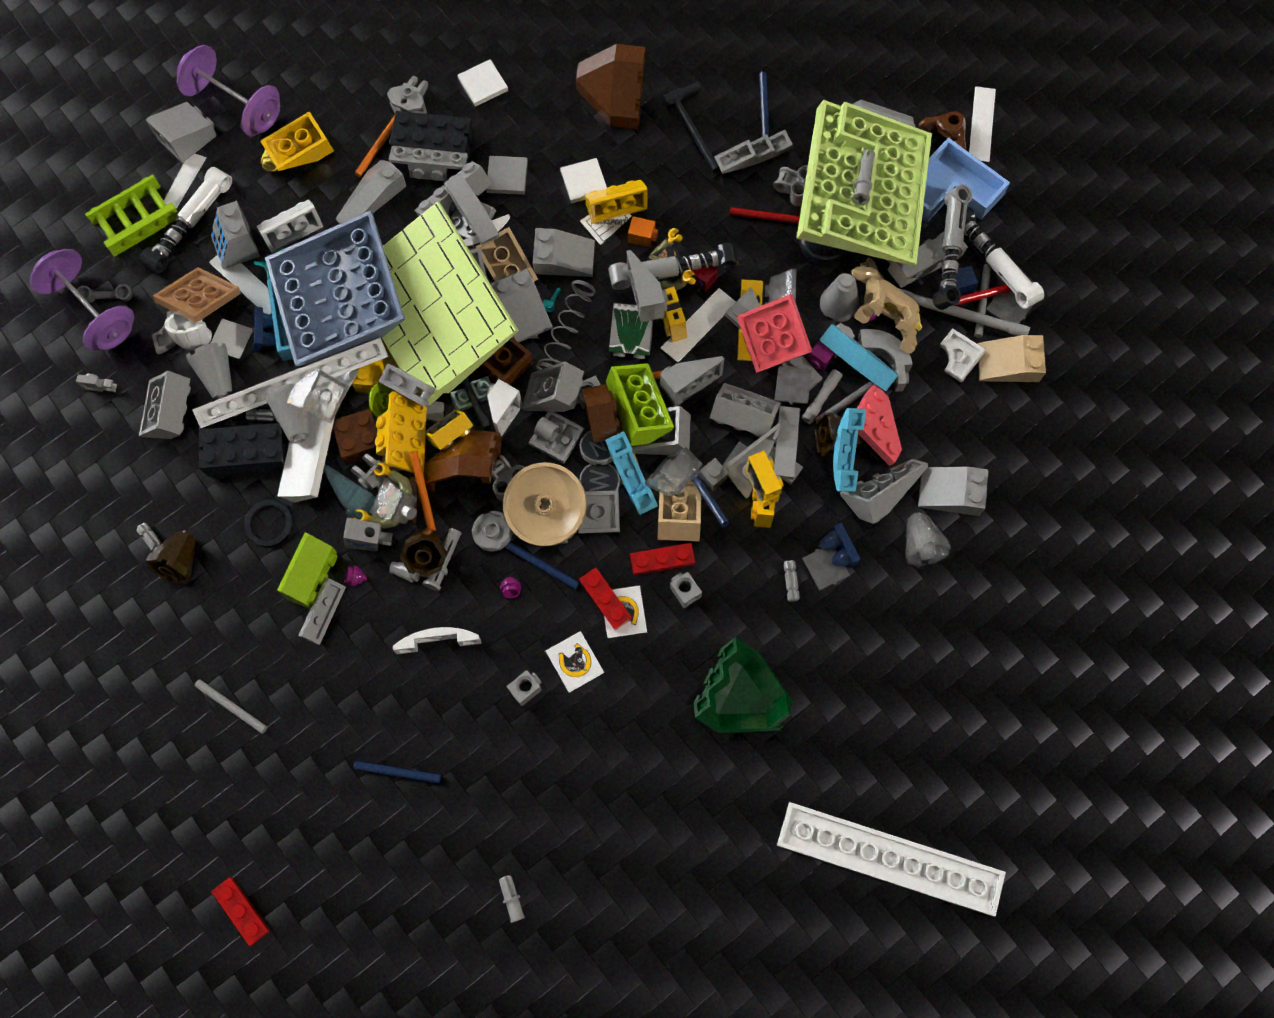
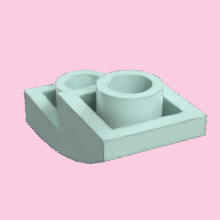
(480, 388)

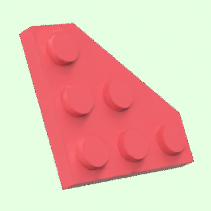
(880, 425)

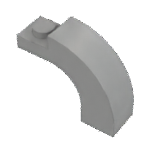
(888, 347)

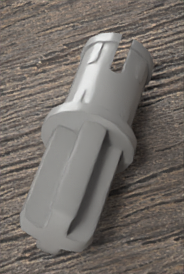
(511, 898)

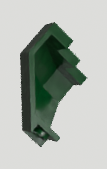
(742, 693)

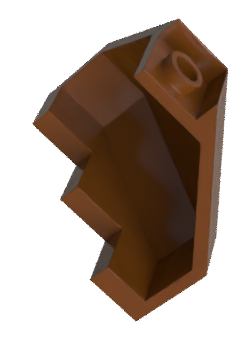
(614, 84)
(468, 457)

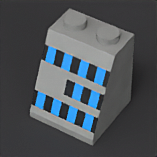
(233, 236)

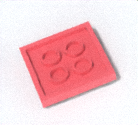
(774, 333)

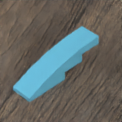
(859, 357)

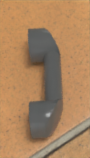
(122, 292)

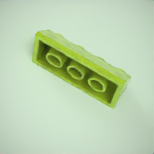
(639, 403)

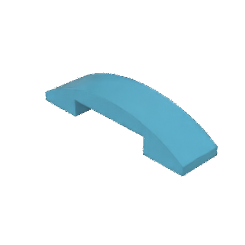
(845, 449)
(630, 473)

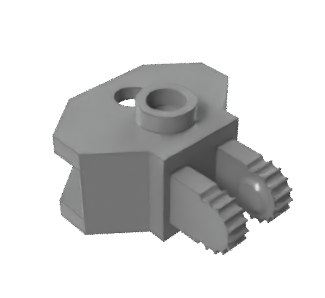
(408, 96)
(369, 478)

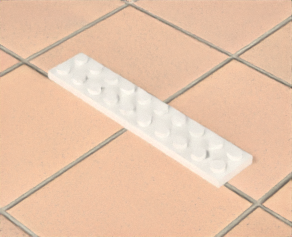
(891, 859)

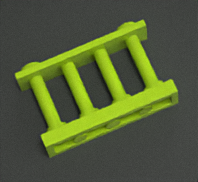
(142, 229)

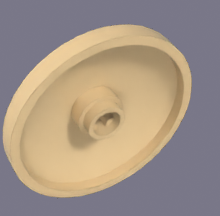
(544, 504)

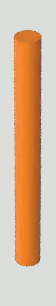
(375, 149)
(422, 490)

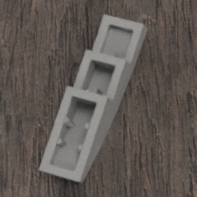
(752, 153)
(471, 209)
(786, 442)

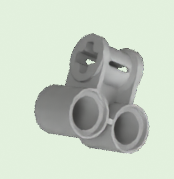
(792, 183)
(503, 475)

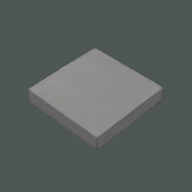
(507, 174)
(601, 512)

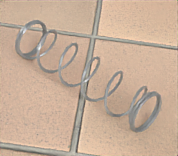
(584, 295)

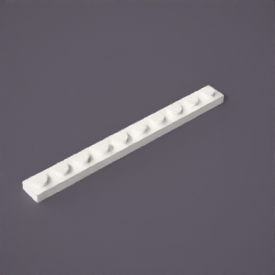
(256, 395)

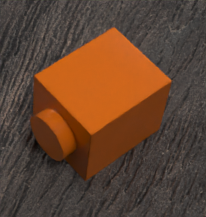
(642, 232)

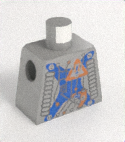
(357, 534)

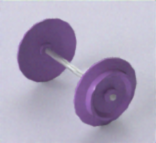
(197, 71)
(57, 271)

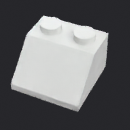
(504, 404)

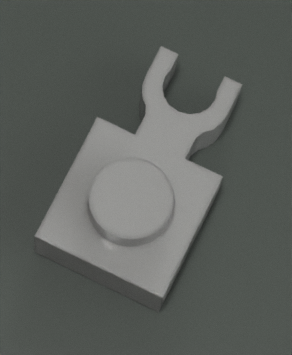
(93, 383)

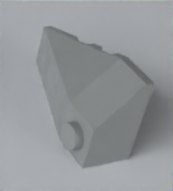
(373, 191)
(883, 492)

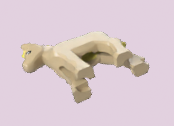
(889, 301)

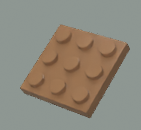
(196, 294)

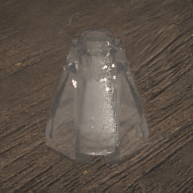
(924, 541)

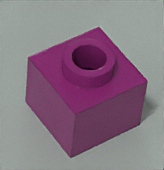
(821, 356)

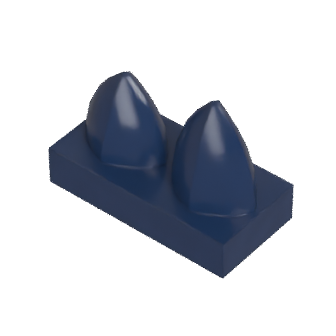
(259, 337)
(839, 538)

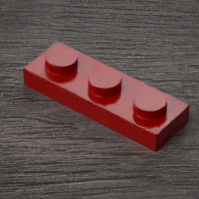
(662, 559)
(605, 599)
(240, 911)

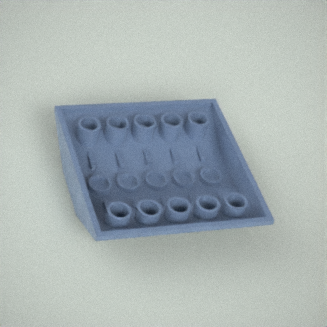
(335, 290)

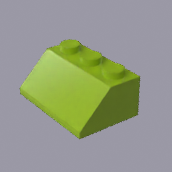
(307, 571)

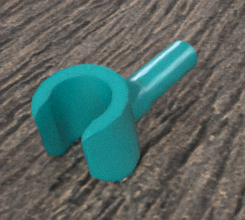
(550, 304)

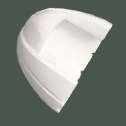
(186, 332)

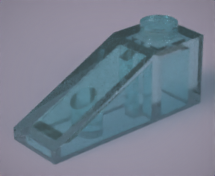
(349, 493)

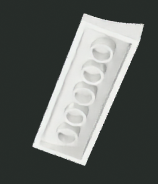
(306, 463)

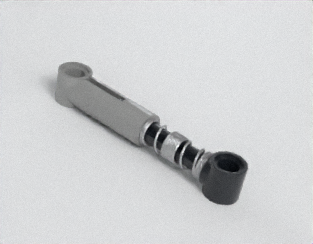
(952, 245)
(723, 257)

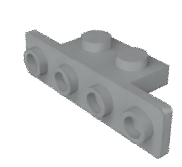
(428, 163)

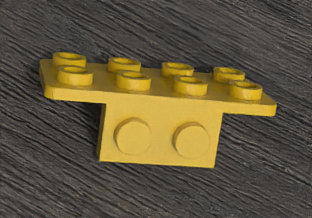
(401, 431)

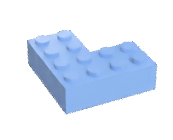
(955, 166)

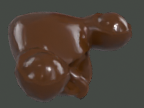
(949, 125)

